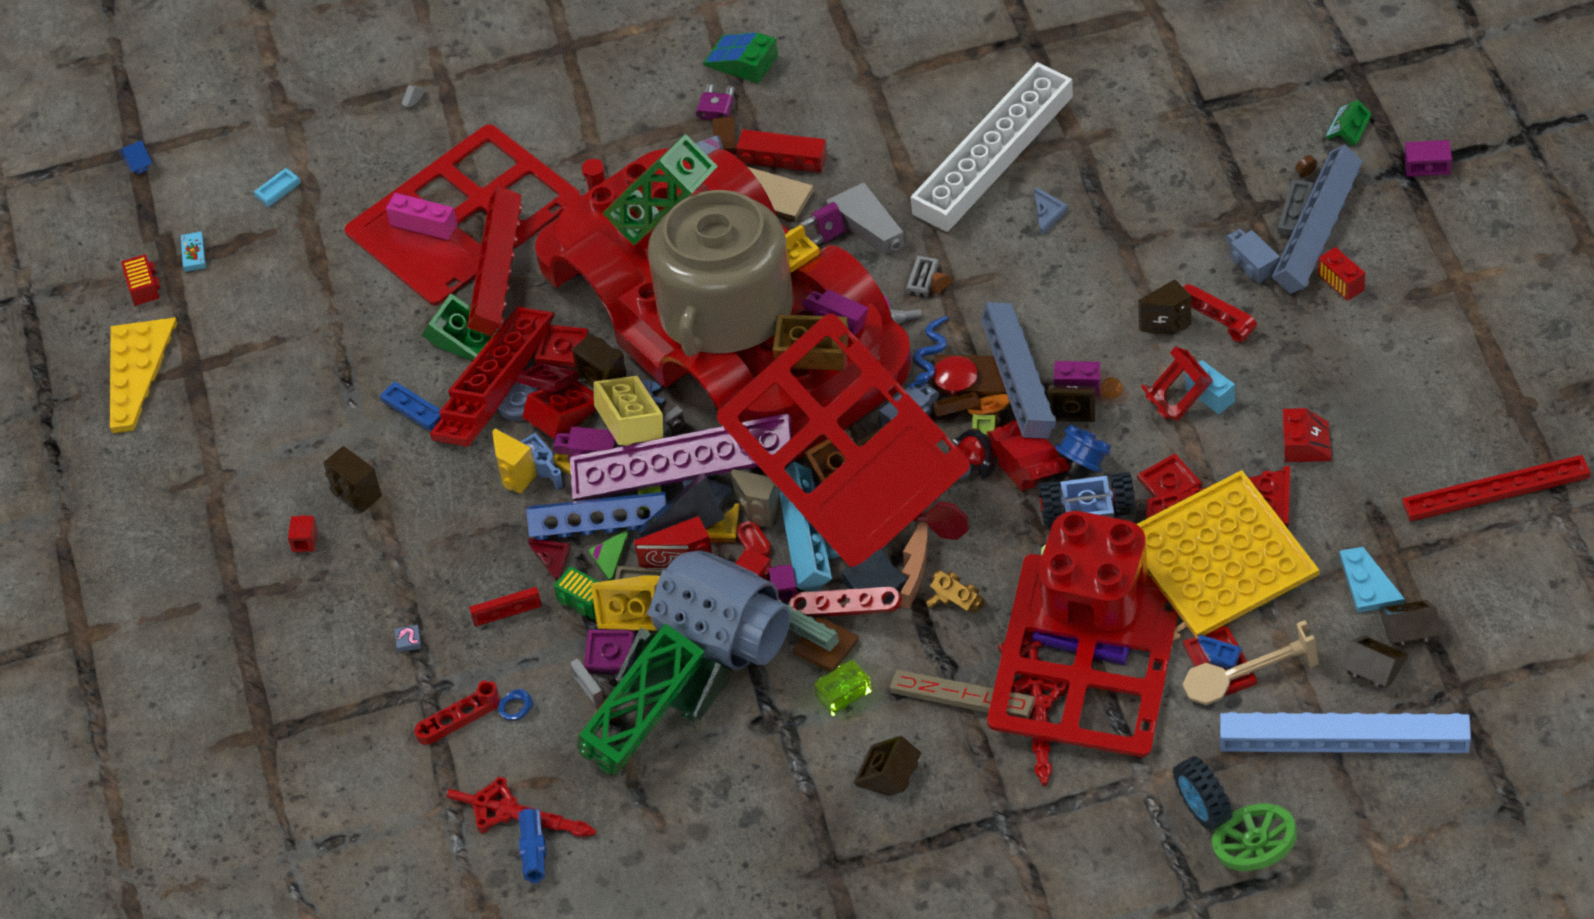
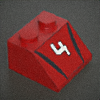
(1305, 436)

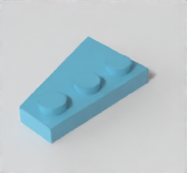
(1367, 582)

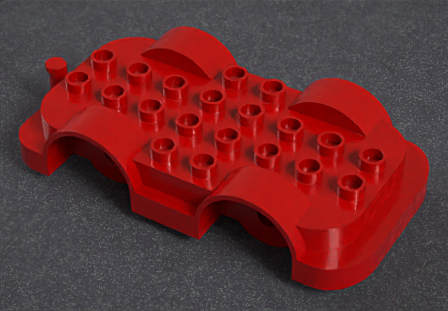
(621, 276)

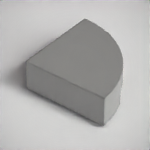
(412, 95)

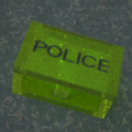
(842, 687)

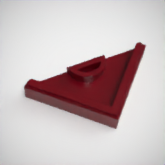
(551, 554)

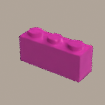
(421, 216)

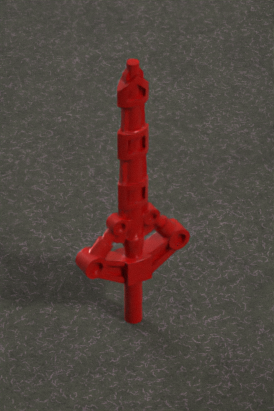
(1042, 704)
(509, 808)

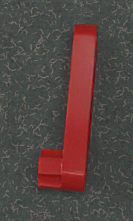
(1238, 321)
(485, 694)

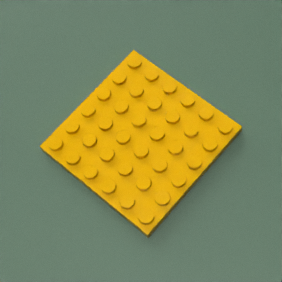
(1223, 554)

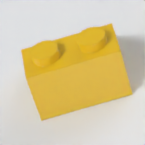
(514, 462)

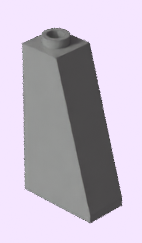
(868, 219)

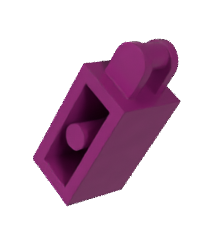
(839, 305)
(583, 441)

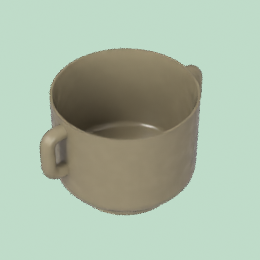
(720, 272)

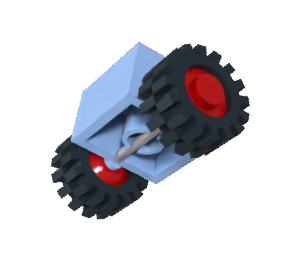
(1088, 496)

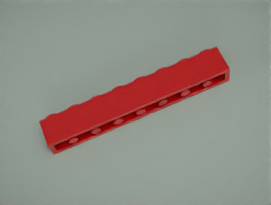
(495, 261)

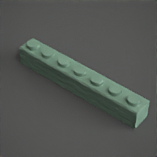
(812, 630)

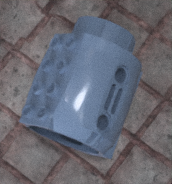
(721, 609)

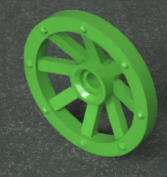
(1256, 840)

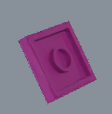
(607, 650)

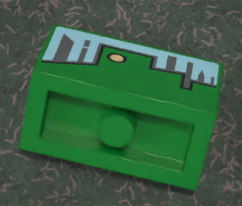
(1350, 122)

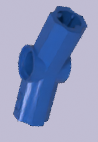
(532, 845)

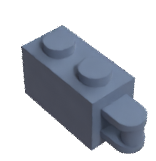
(1252, 254)
(922, 396)

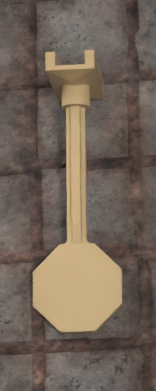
(1209, 683)

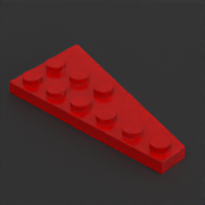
(1271, 485)

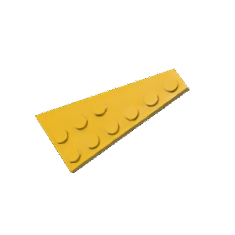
(134, 363)

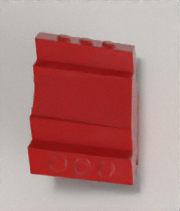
(1023, 458)

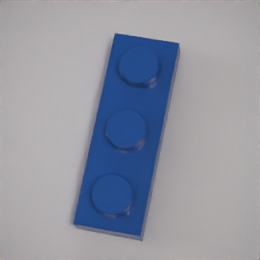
(411, 405)

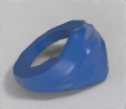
(518, 694)

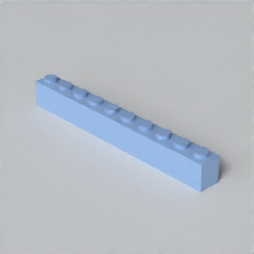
(1345, 732)

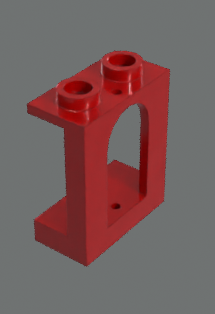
(1157, 393)

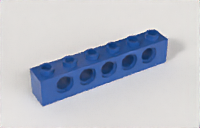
(537, 515)

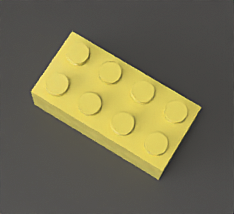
(628, 410)

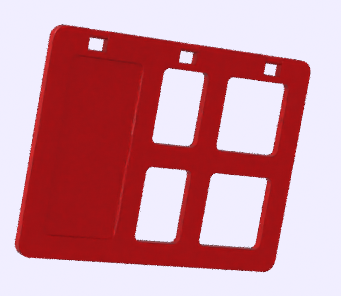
(433, 263)
(879, 483)
(1149, 631)

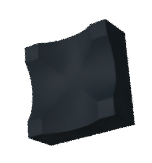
(874, 573)

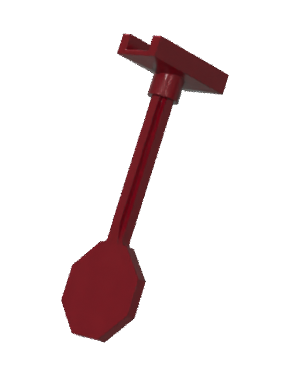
(945, 520)

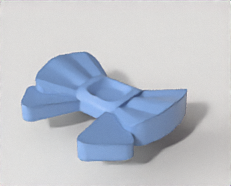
(651, 387)

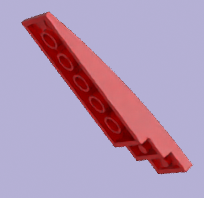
(490, 377)

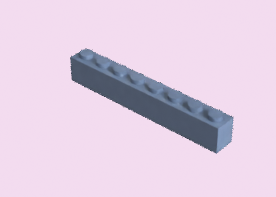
(1317, 219)
(1017, 370)

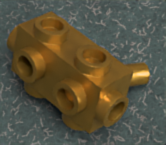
(950, 589)

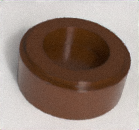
(1306, 165)

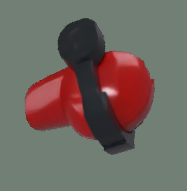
(977, 449)

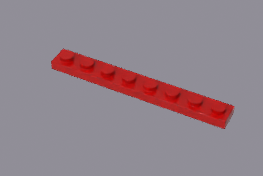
(1495, 488)

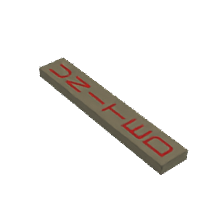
(956, 693)

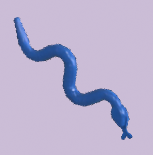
(924, 377)

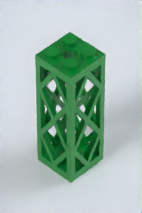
(676, 176)
(664, 642)

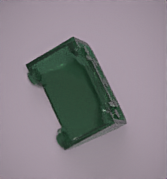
(699, 691)

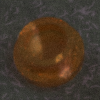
(1111, 388)

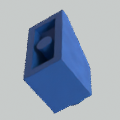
(135, 157)

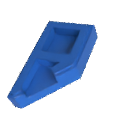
(1219, 652)

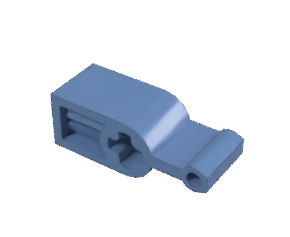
(544, 460)

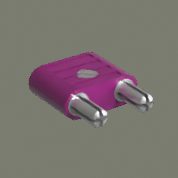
(715, 104)
(827, 223)

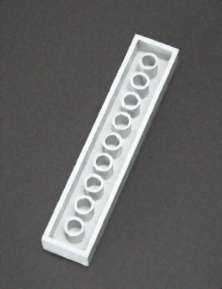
(991, 147)

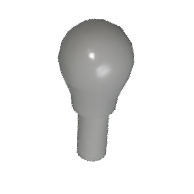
(900, 316)

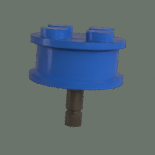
(1082, 450)

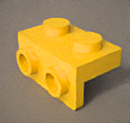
(799, 248)

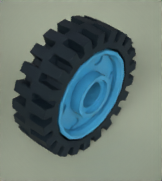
(1202, 793)

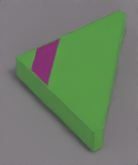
(608, 554)

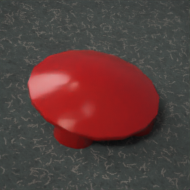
(955, 374)

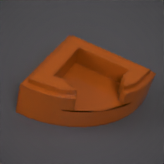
(940, 282)

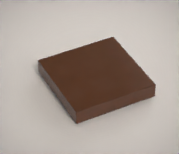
(821, 657)

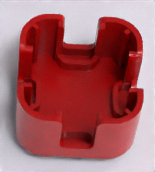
(1094, 564)

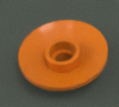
(991, 405)

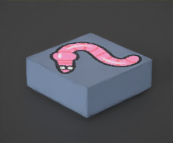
(407, 638)

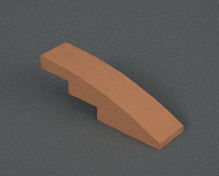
(914, 561)

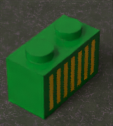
(575, 591)

